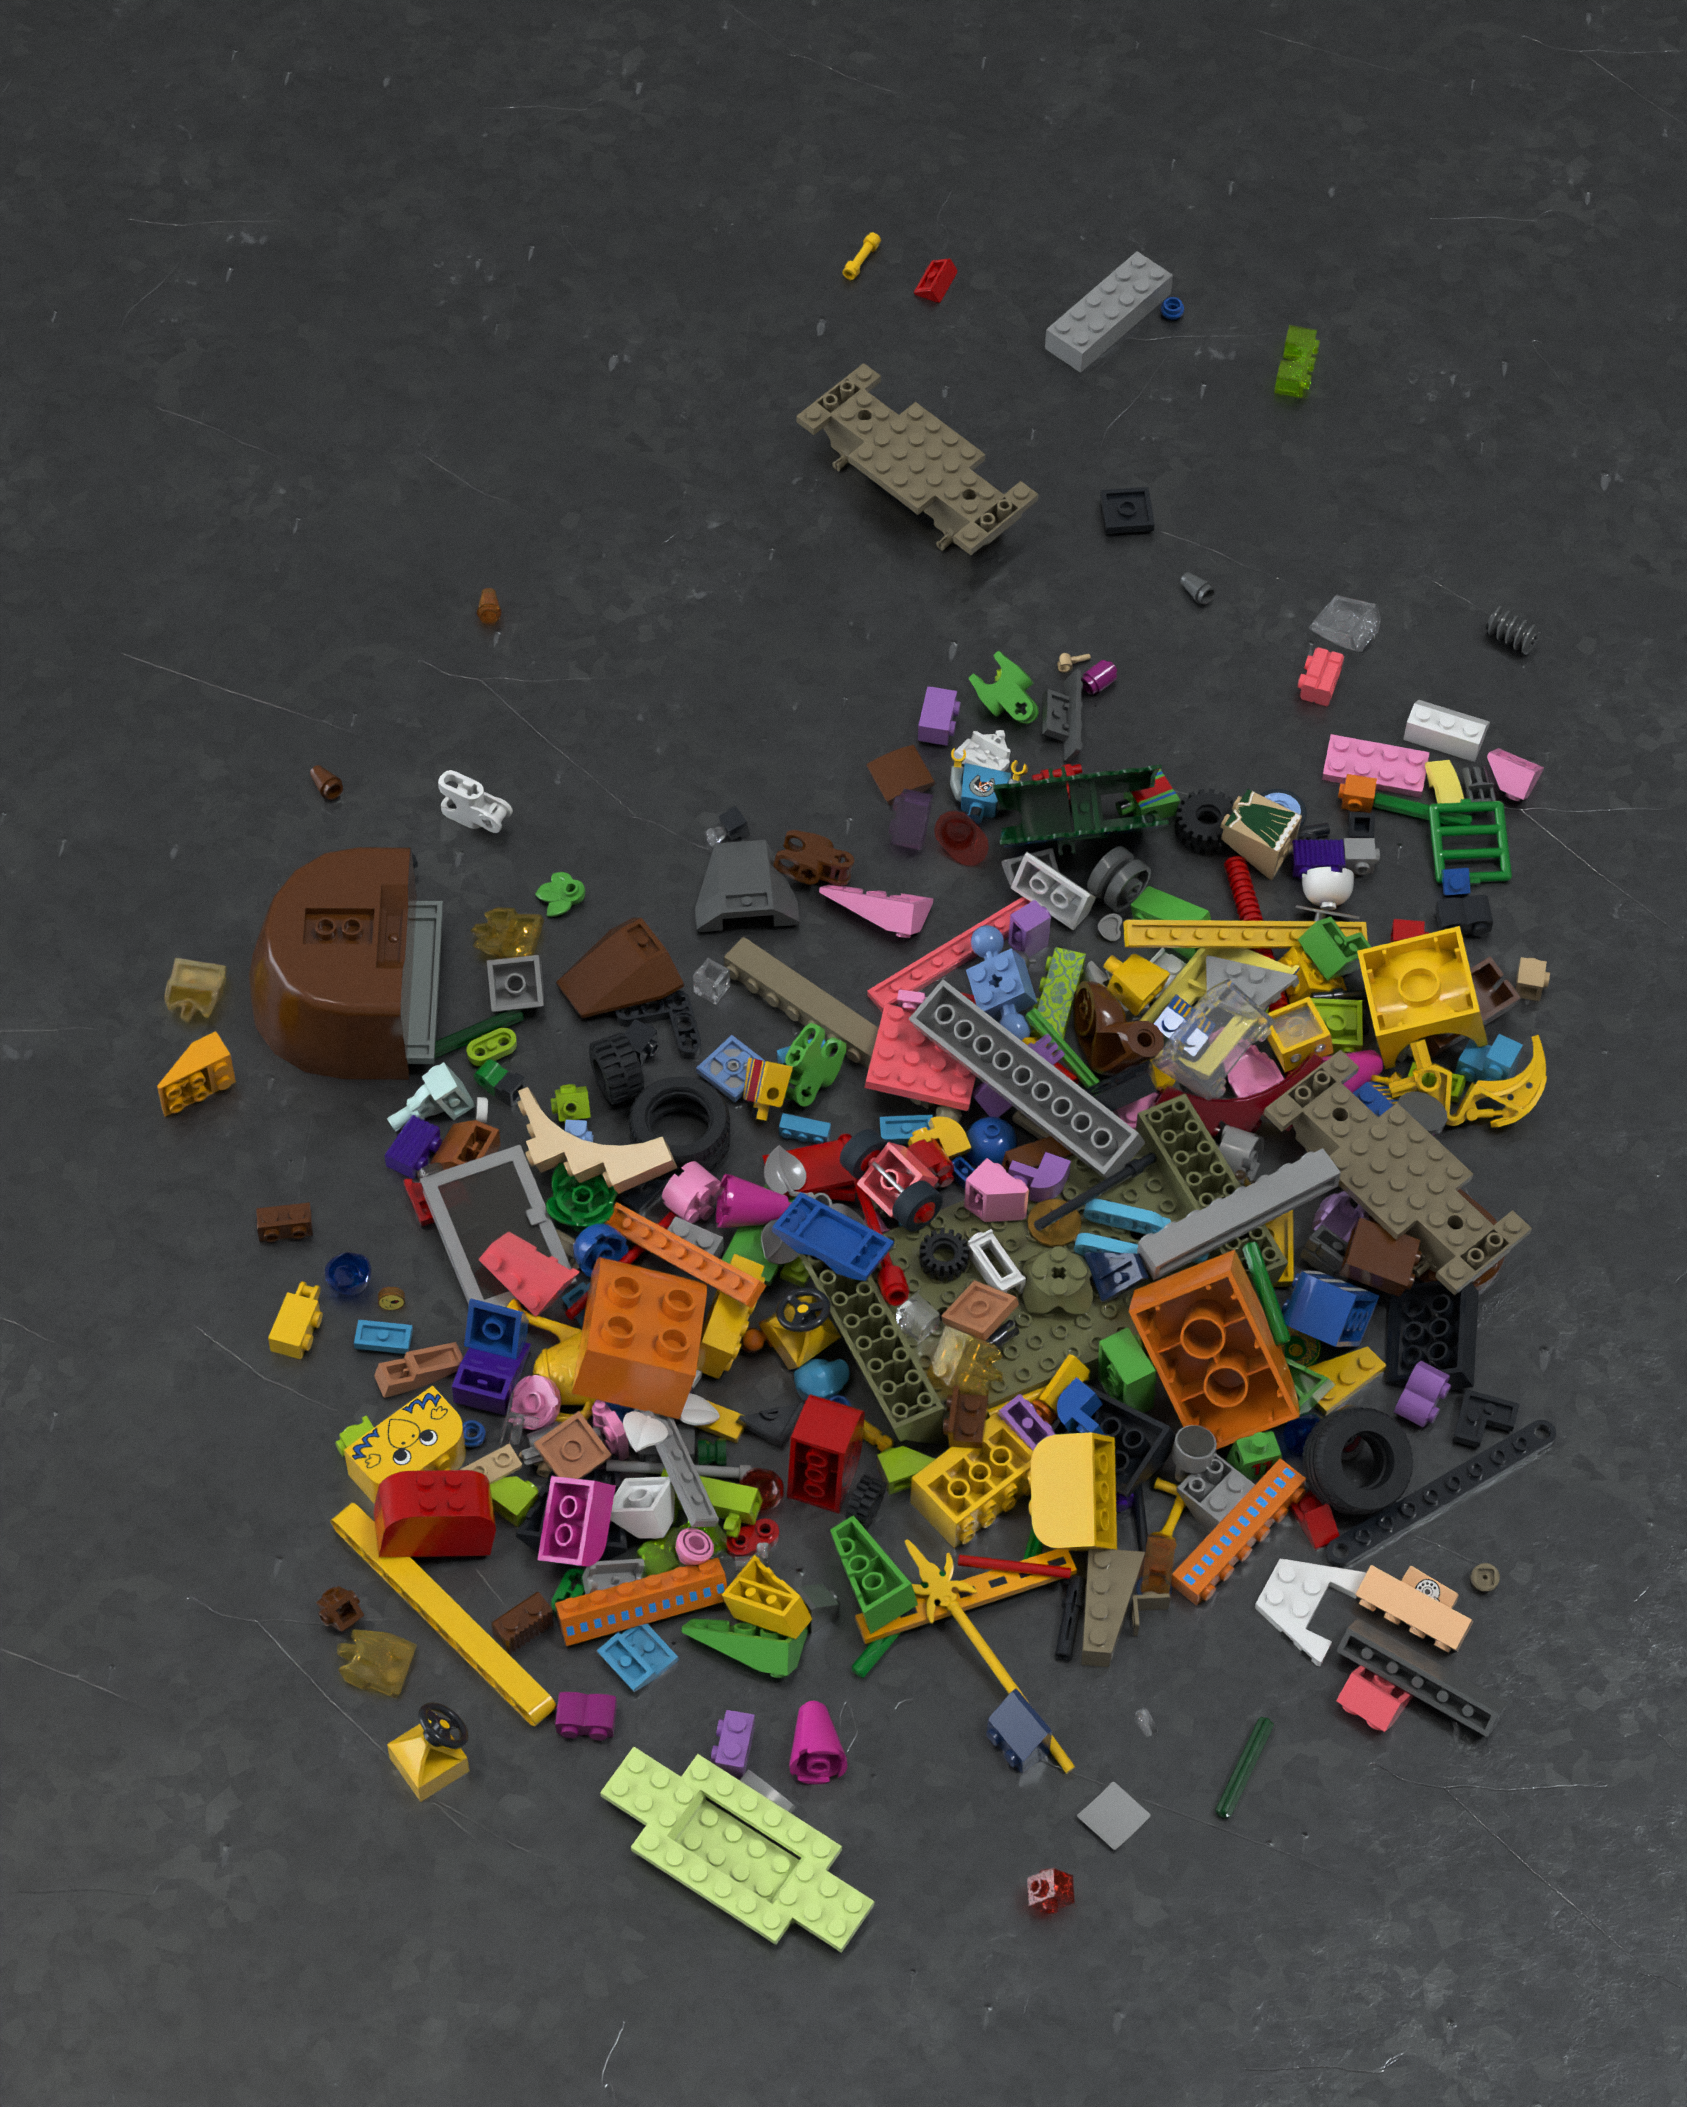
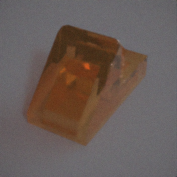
(1158, 1564)

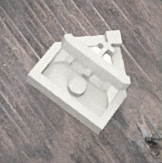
(985, 751)

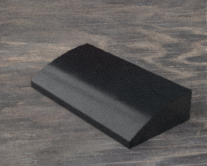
(1125, 1086)

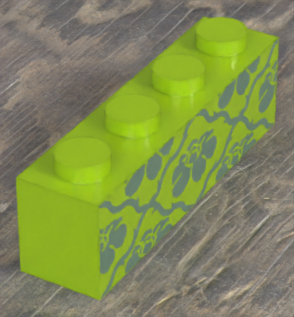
(1059, 989)

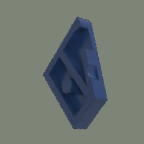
(1115, 1273)

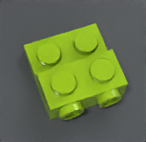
(1343, 1021)

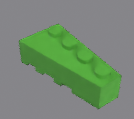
(874, 1578)

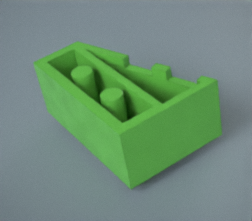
(1158, 905)
(1309, 1385)

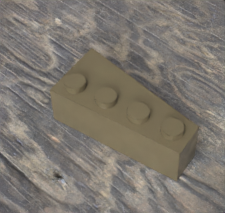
(1108, 1594)

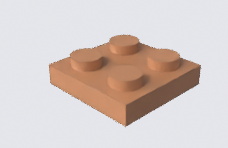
(980, 1310)
(572, 1448)

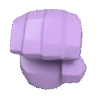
(1338, 1215)

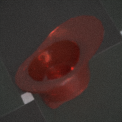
(961, 838)

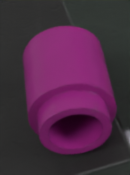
(1099, 677)

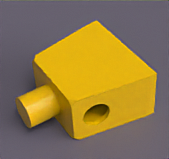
(1135, 981)

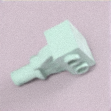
(440, 1093)

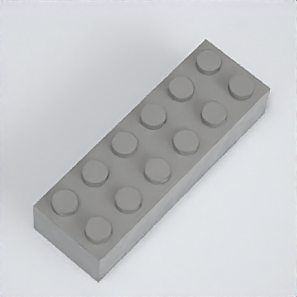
(1108, 311)

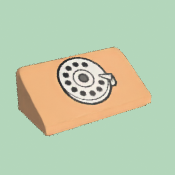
(1430, 1587)

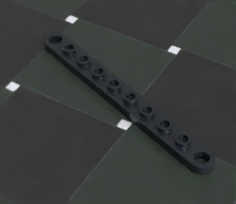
(1440, 1493)

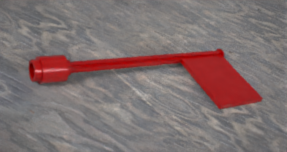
(825, 1173)

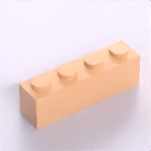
(1414, 1608)

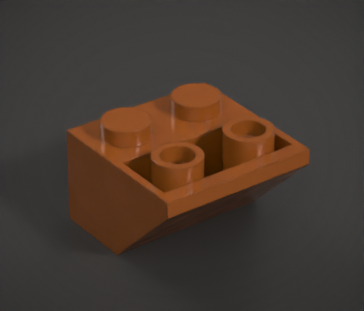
(467, 1143)

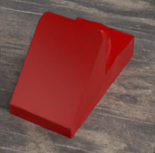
(1315, 1520)

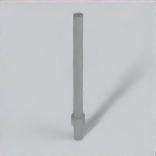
(657, 1468)

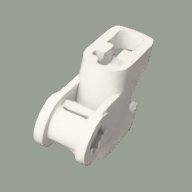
(473, 805)

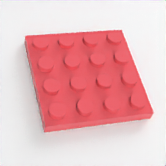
(914, 1066)

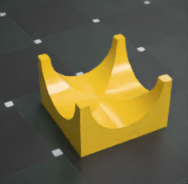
(1420, 991)

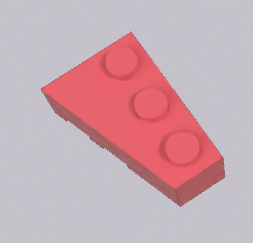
(526, 1272)

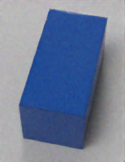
(961, 1171)

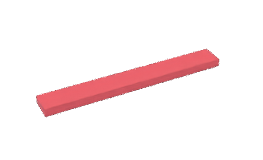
(939, 961)

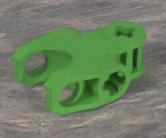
(1008, 692)
(812, 1064)

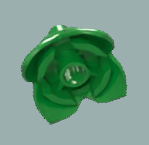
(567, 1192)

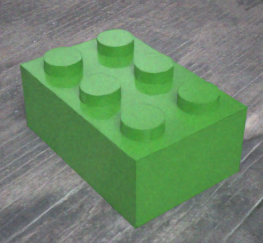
(1127, 1370)

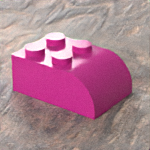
(576, 1521)

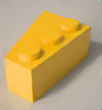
(766, 1601)

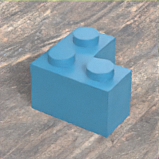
(1488, 1061)

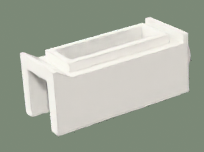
(987, 1240)

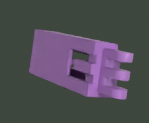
(993, 1102)

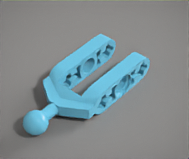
(1121, 1217)

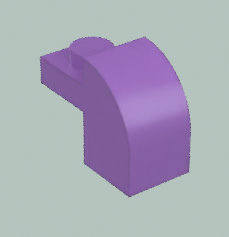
(1046, 1180)

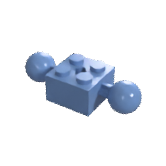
(1001, 981)

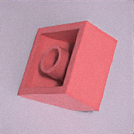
(1373, 1698)

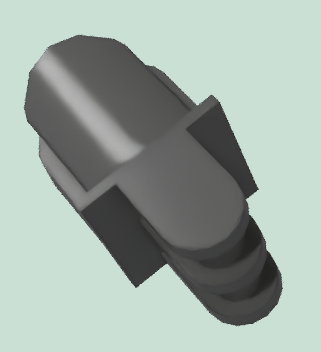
(1478, 785)

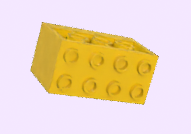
(973, 1485)

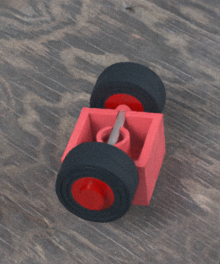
(893, 1179)

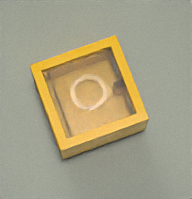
(1298, 1032)

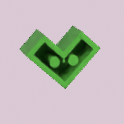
(1331, 949)

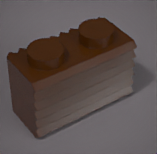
(523, 1623)

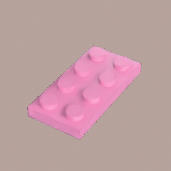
(1395, 767)

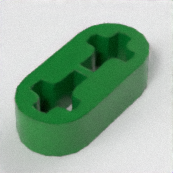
(565, 1587)

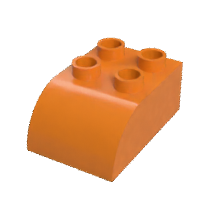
(640, 1338)
(1215, 1350)

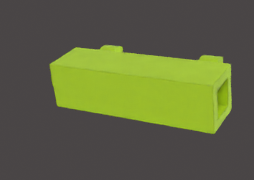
(730, 1501)

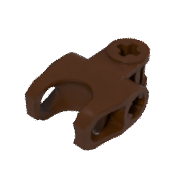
(814, 860)

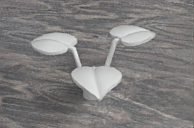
(646, 1431)

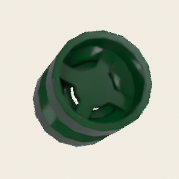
(711, 1452)

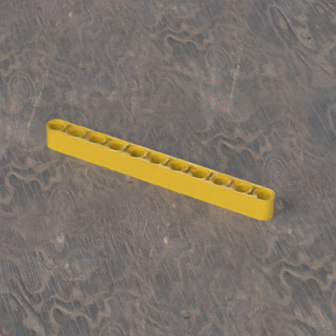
(447, 1618)

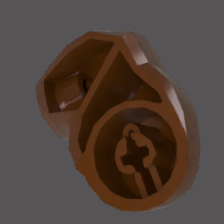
(1105, 1034)

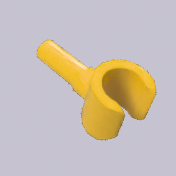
(1385, 1080)

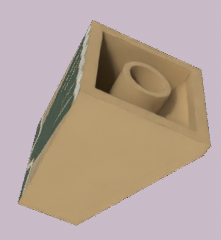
(1261, 831)

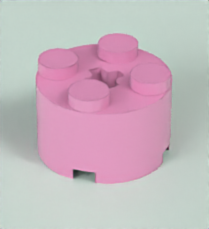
(692, 1193)

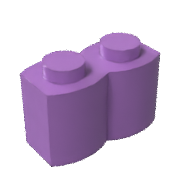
(1422, 1394)

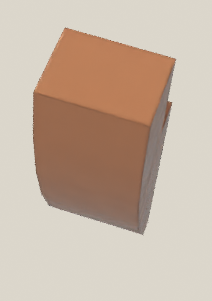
(417, 1369)

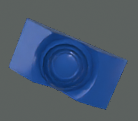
(831, 1237)

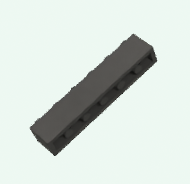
(1422, 1677)

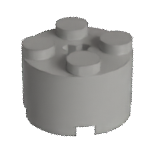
(1241, 1150)

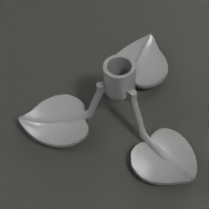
(783, 1174)

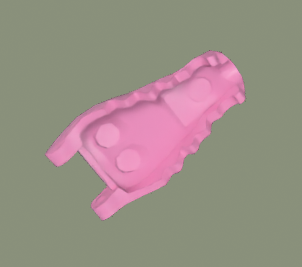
(1253, 1073)

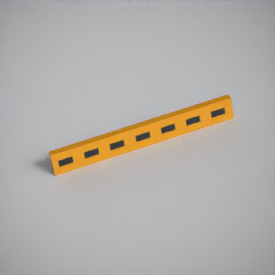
(989, 1586)

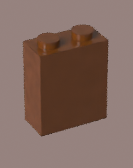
(1379, 1258)

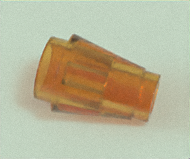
(488, 607)

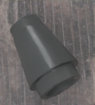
(1198, 588)

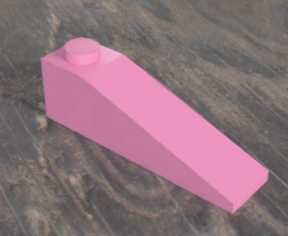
(895, 913)

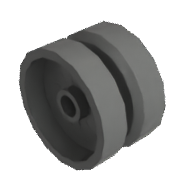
(1118, 879)

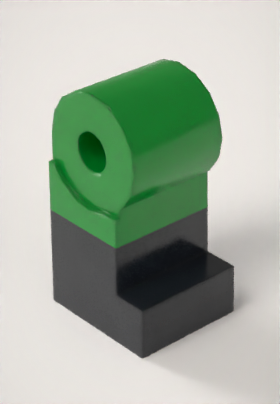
(500, 1082)

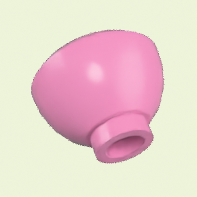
(694, 1546)

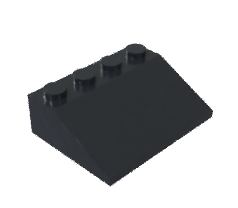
(1433, 1328)
(1140, 1441)

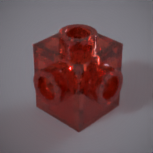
(1050, 1890)

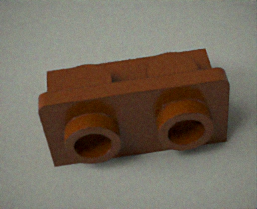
(284, 1222)
(966, 1419)

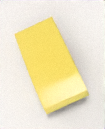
(1445, 781)

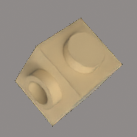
(1531, 978)

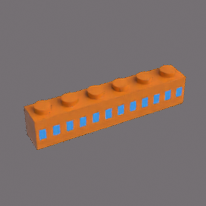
(1239, 1532)
(641, 1601)

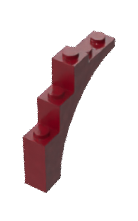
(1243, 1111)

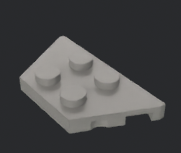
(1256, 982)

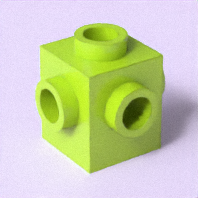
(571, 1094)

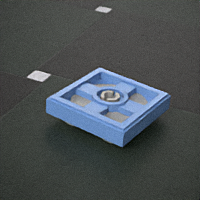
(728, 1067)

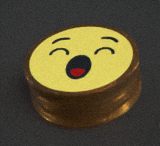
(391, 1298)

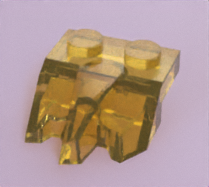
(508, 933)
(194, 987)
(965, 1362)
(376, 1661)

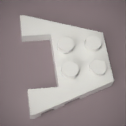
(1294, 1596)

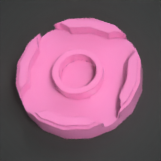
(537, 1398)

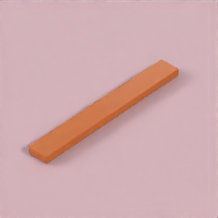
(686, 1256)

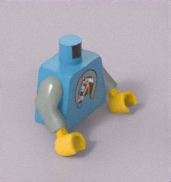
(974, 786)

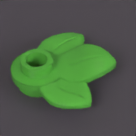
(559, 893)

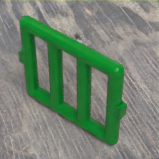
(1496, 829)

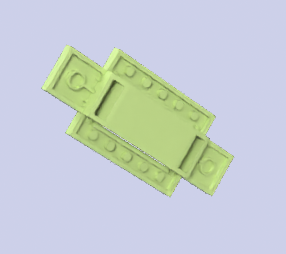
(731, 1861)

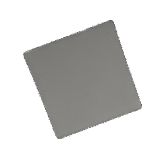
(1114, 1816)

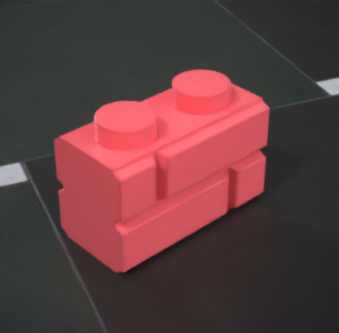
(1321, 676)

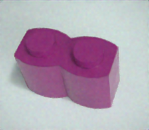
(586, 1715)

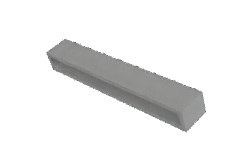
(1238, 1213)

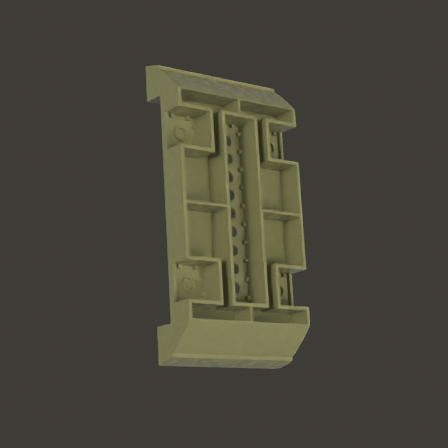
(1183, 1179)

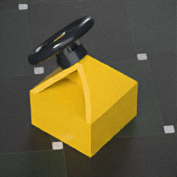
(800, 1326)
(429, 1753)

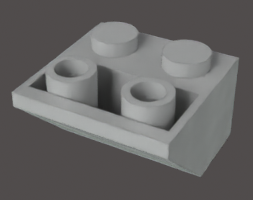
(1214, 1492)

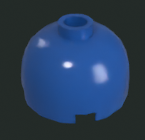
(990, 1139)
(596, 1242)

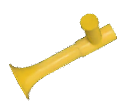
(1176, 1511)

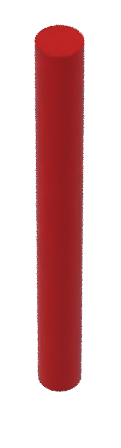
(1014, 1566)

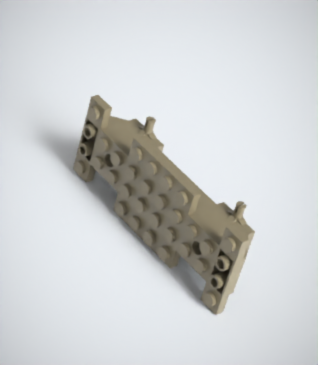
(916, 461)
(1397, 1174)

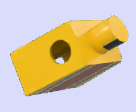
(765, 1085)

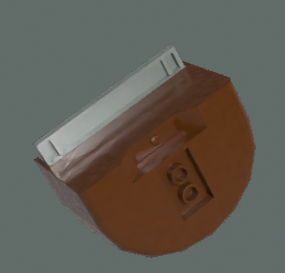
(350, 967)

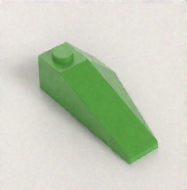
(750, 1644)

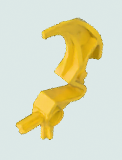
(1523, 1098)

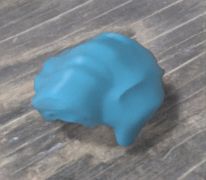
(821, 1378)

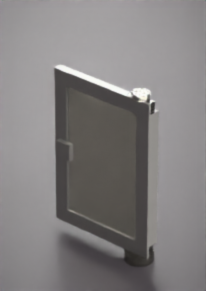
(479, 1205)

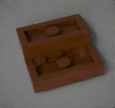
(900, 770)

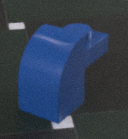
(1076, 1407)

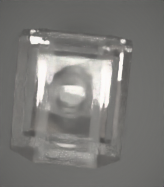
(1347, 622)

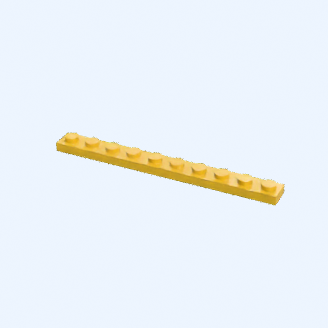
(1223, 933)

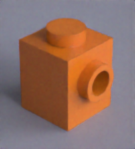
(1357, 793)

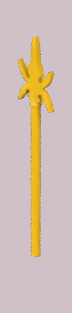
(940, 1589)

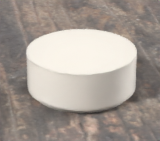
(481, 1109)

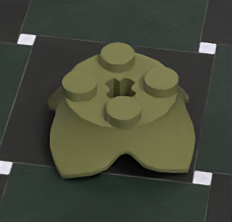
(1045, 1293)

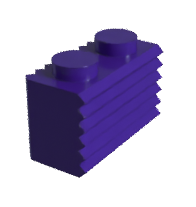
(1315, 854)
(413, 1147)

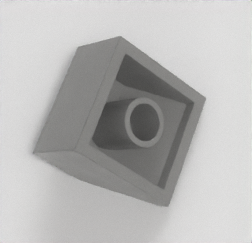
(515, 983)

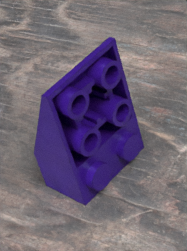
(488, 1379)

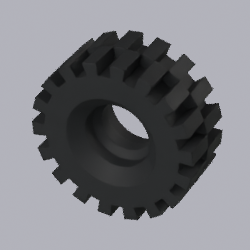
(1194, 832)

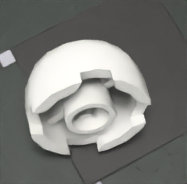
(1327, 887)

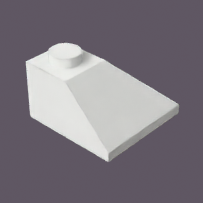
(644, 1506)

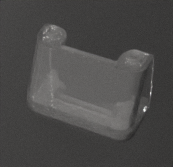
(1213, 1039)

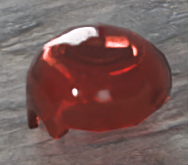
(769, 1486)

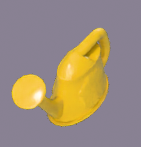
(559, 1361)

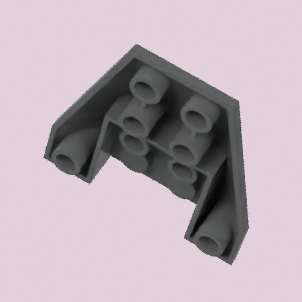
(744, 884)

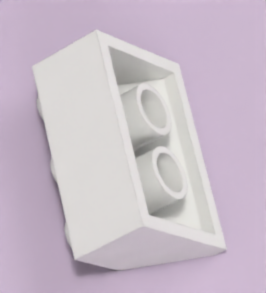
(1445, 730)
(1052, 890)

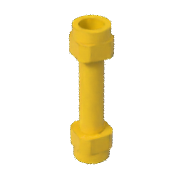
(870, 244)

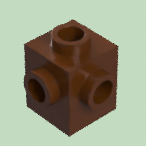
(339, 1608)

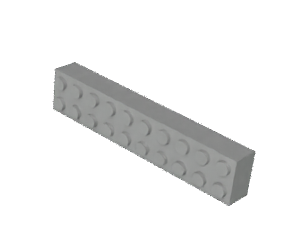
(1026, 1080)

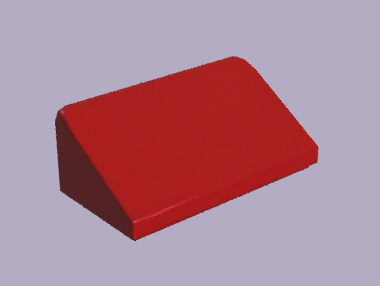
(936, 280)

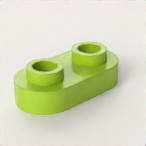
(490, 1046)

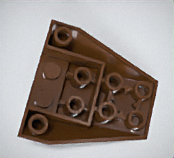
(621, 971)

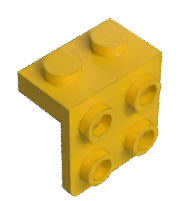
(1309, 976)

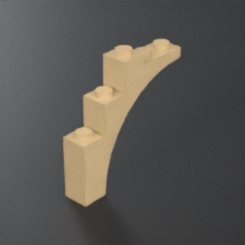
(621, 1165)

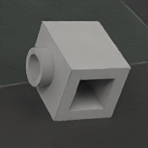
(1361, 855)

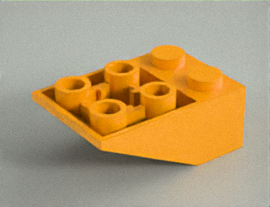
(197, 1074)

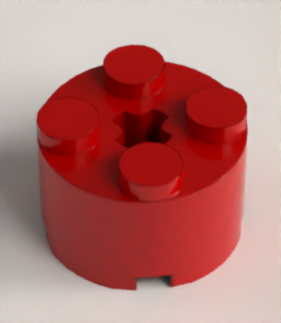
(935, 1159)

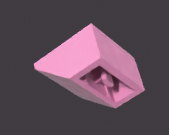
(995, 1194)

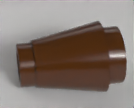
(326, 782)

